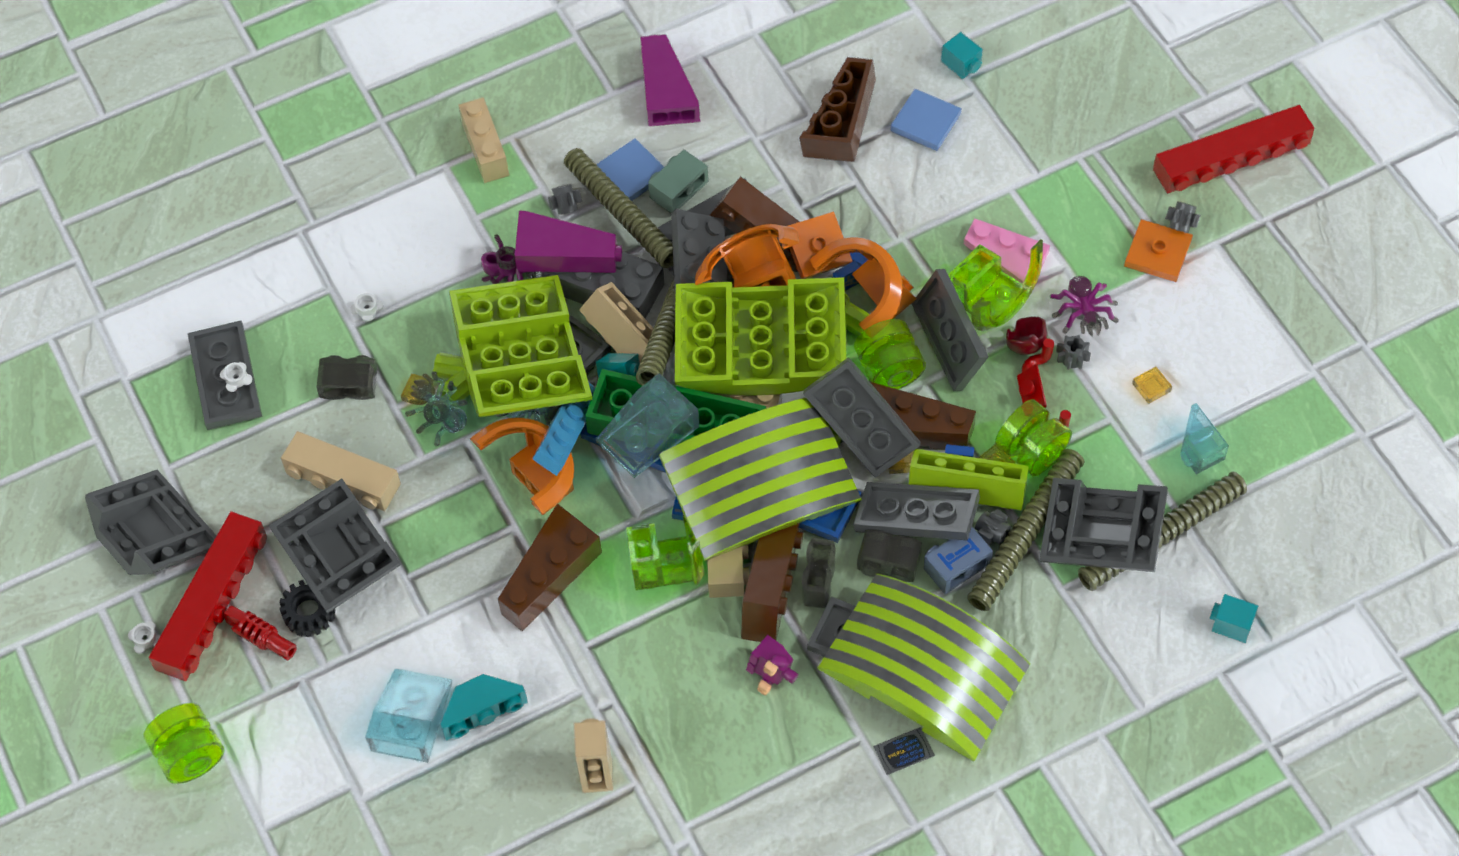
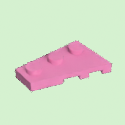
(1009, 245)

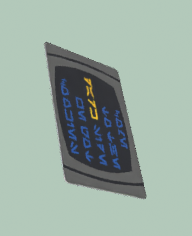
(903, 751)

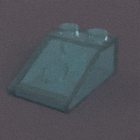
(648, 425)
(408, 715)

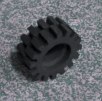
(303, 623)

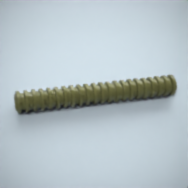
(620, 206)
(1178, 521)
(1022, 534)

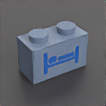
(957, 561)

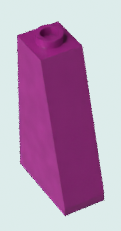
(666, 85)
(562, 246)

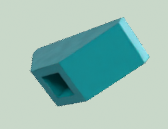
(480, 703)

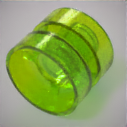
(890, 354)
(1033, 437)
(183, 743)

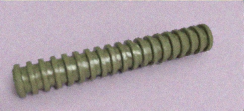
(660, 342)

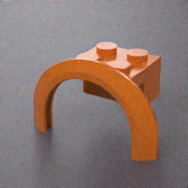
(753, 257)
(877, 276)
(542, 483)

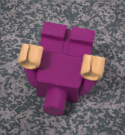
(771, 663)

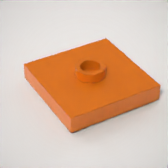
(814, 236)
(1158, 250)

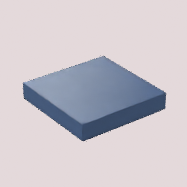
(925, 119)
(631, 168)

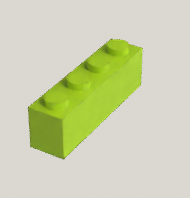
(998, 482)

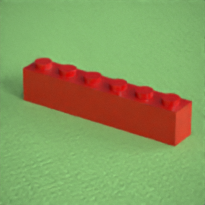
(1233, 149)
(208, 596)

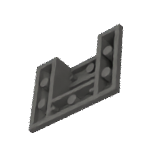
(147, 524)
(1103, 526)
(334, 545)

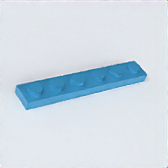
(562, 435)

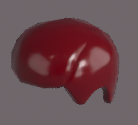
(1027, 335)

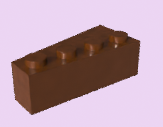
(840, 120)
(747, 207)
(931, 420)
(549, 566)
(769, 583)

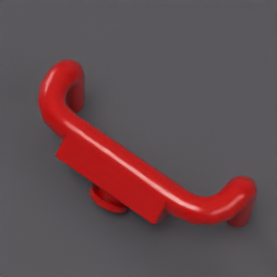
(1030, 381)

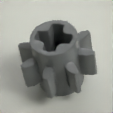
(564, 199)
(1182, 217)
(1073, 352)
(993, 527)

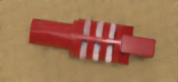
(259, 632)

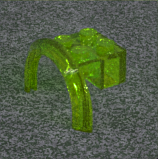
(989, 292)
(663, 561)

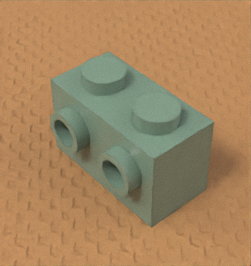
(678, 181)

